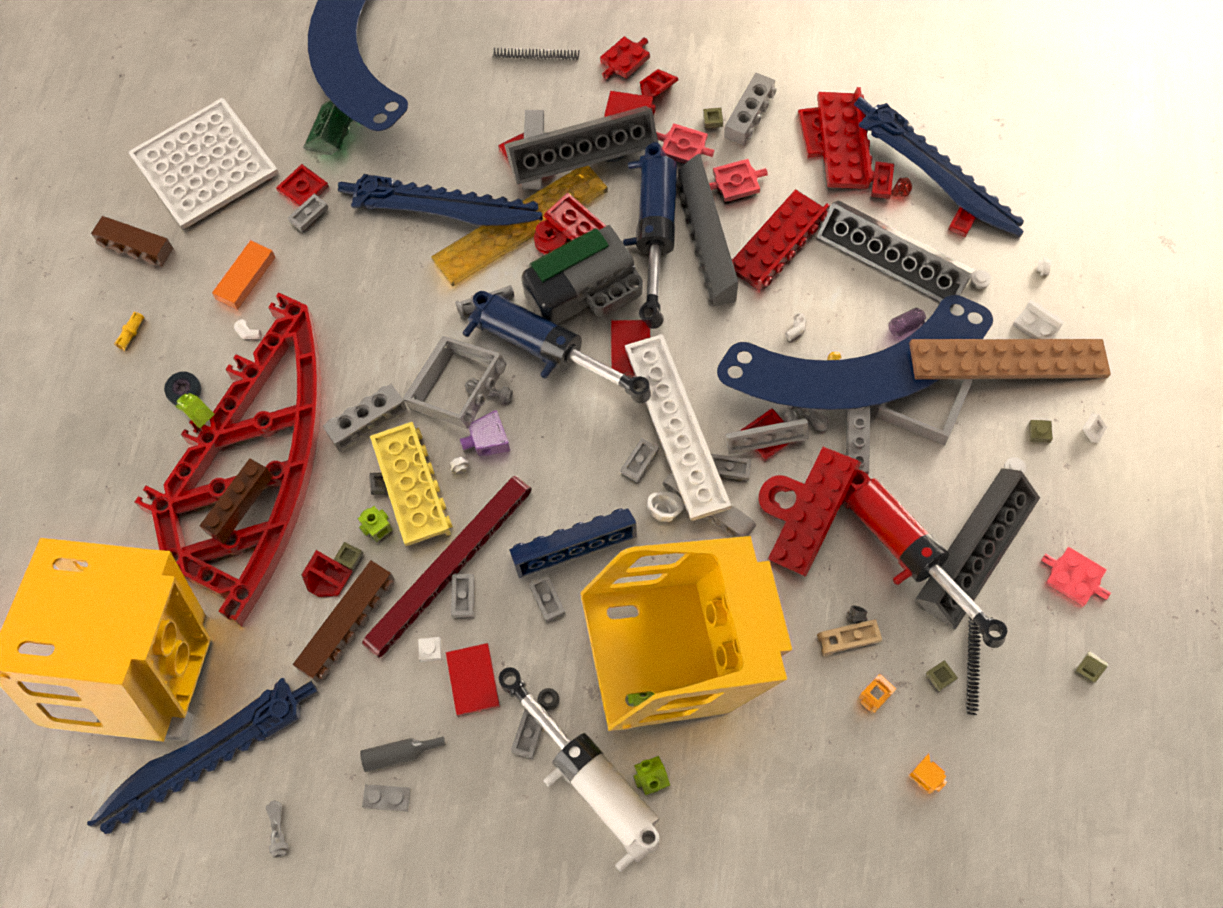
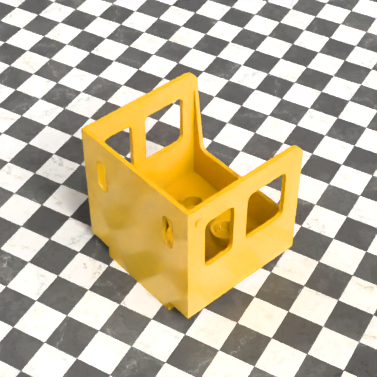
(120, 633)
(702, 633)

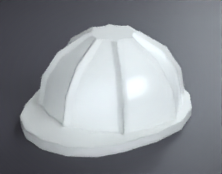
(665, 506)

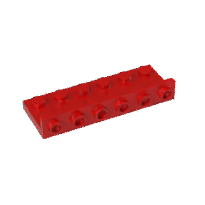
(844, 142)
(779, 240)

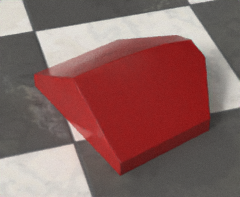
(657, 83)
(324, 575)

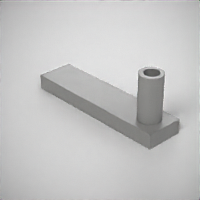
(767, 436)

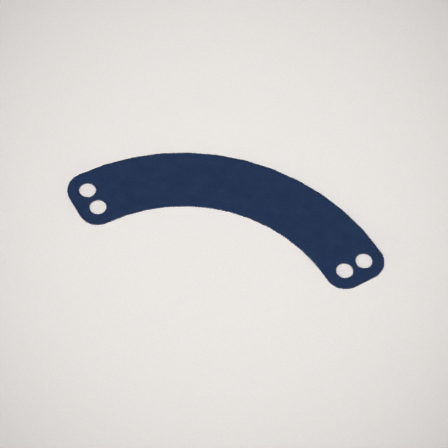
(341, 69)
(850, 381)

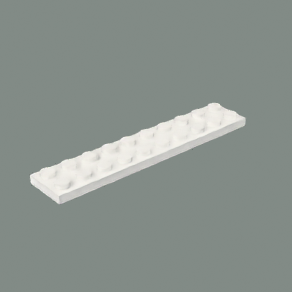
(678, 429)

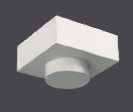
(1094, 428)
(430, 649)

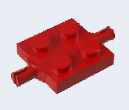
(625, 57)

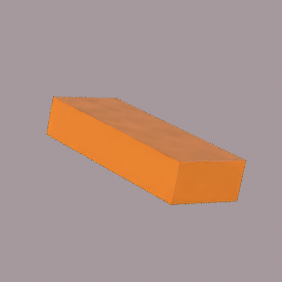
(243, 275)

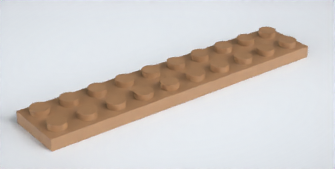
(1009, 358)

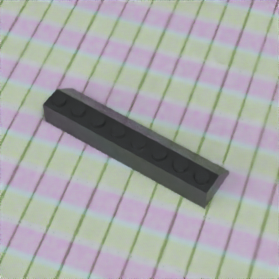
(581, 144)
(707, 232)
(894, 252)
(981, 543)

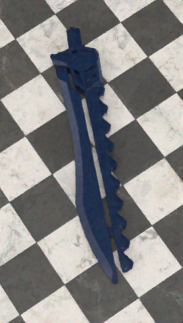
(896, 132)
(391, 194)
(268, 715)

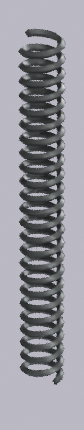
(536, 54)

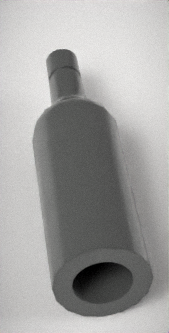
(396, 752)

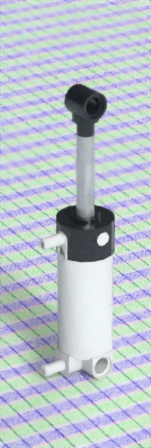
(594, 779)

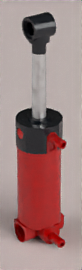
(913, 547)

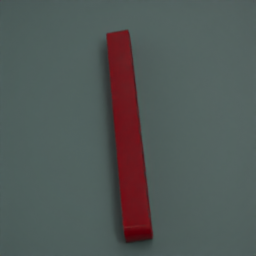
(449, 562)

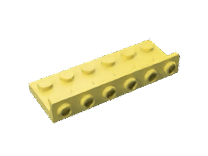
(411, 484)

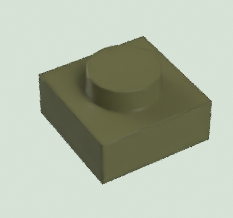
(713, 117)
(1040, 431)
(348, 556)
(1092, 666)
(941, 675)

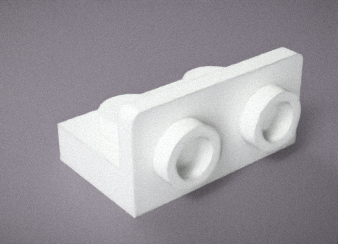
(1038, 322)

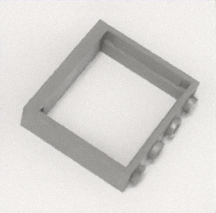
(432, 370)
(921, 428)

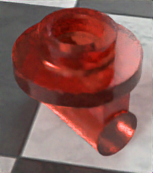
(902, 187)

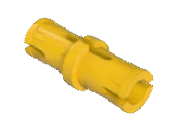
(129, 330)

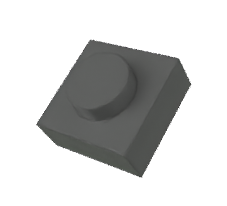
(377, 484)

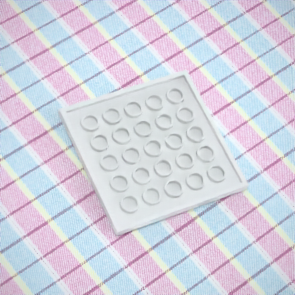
(203, 163)

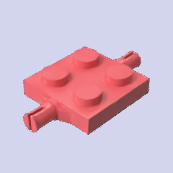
(684, 143)
(737, 180)
(1076, 576)

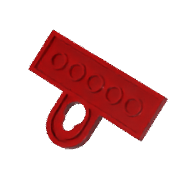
(813, 510)

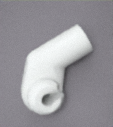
(798, 327)
(244, 332)

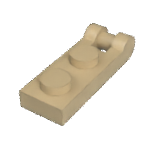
(850, 637)

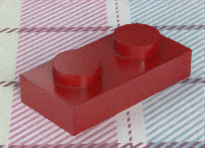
(882, 180)

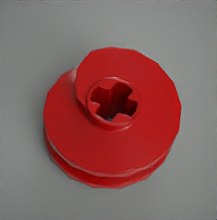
(548, 237)

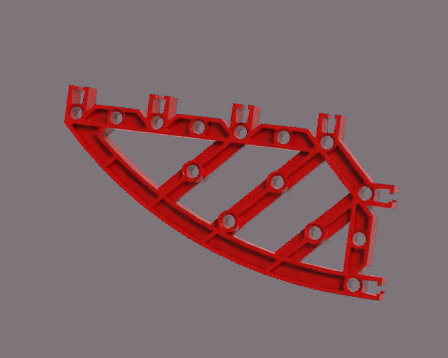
(227, 429)

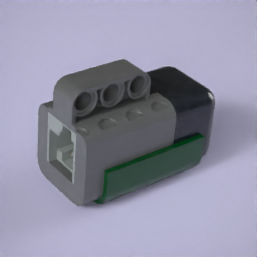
(582, 276)

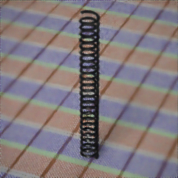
(974, 666)

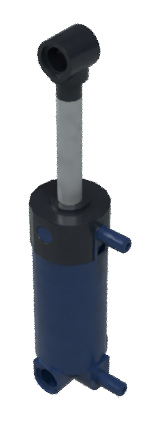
(656, 222)
(545, 340)

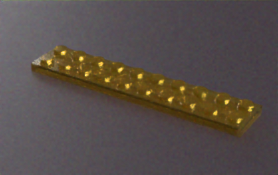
(492, 242)

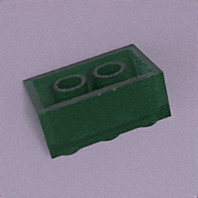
(328, 130)

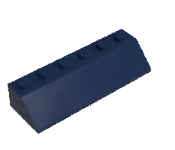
(573, 542)

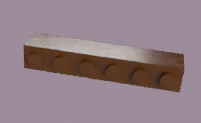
(344, 621)

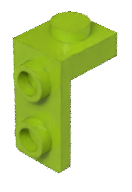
(194, 409)

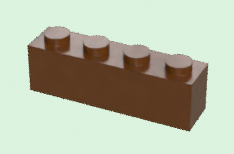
(132, 241)
(236, 501)

